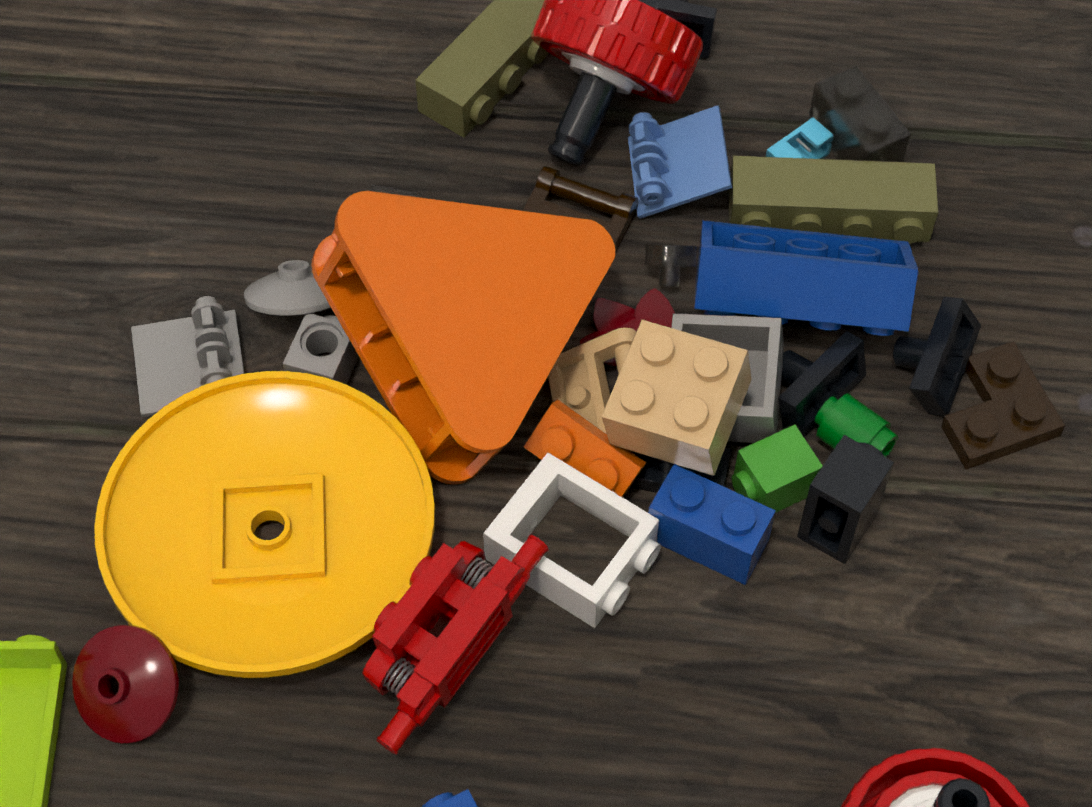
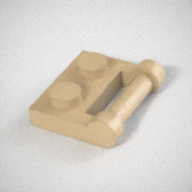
(580, 374)

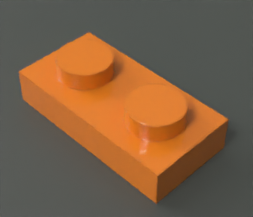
(584, 448)

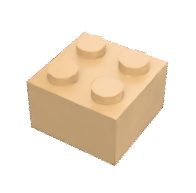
(677, 397)

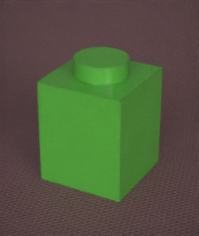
(776, 469)

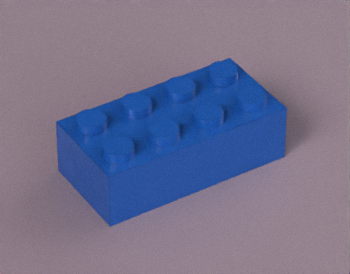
(806, 277)

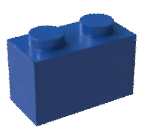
(711, 523)

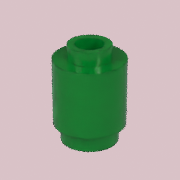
(855, 421)

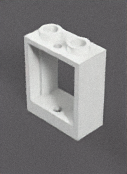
(531, 504)

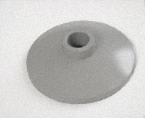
(287, 291)

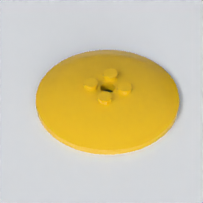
(252, 451)

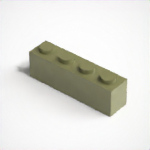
(481, 66)
(835, 196)

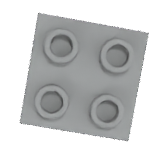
(185, 354)

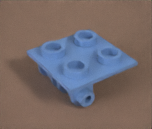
(677, 160)

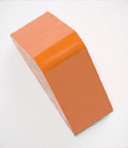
(458, 312)

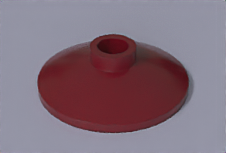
(145, 680)

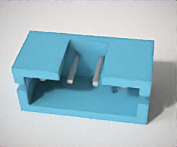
(807, 142)

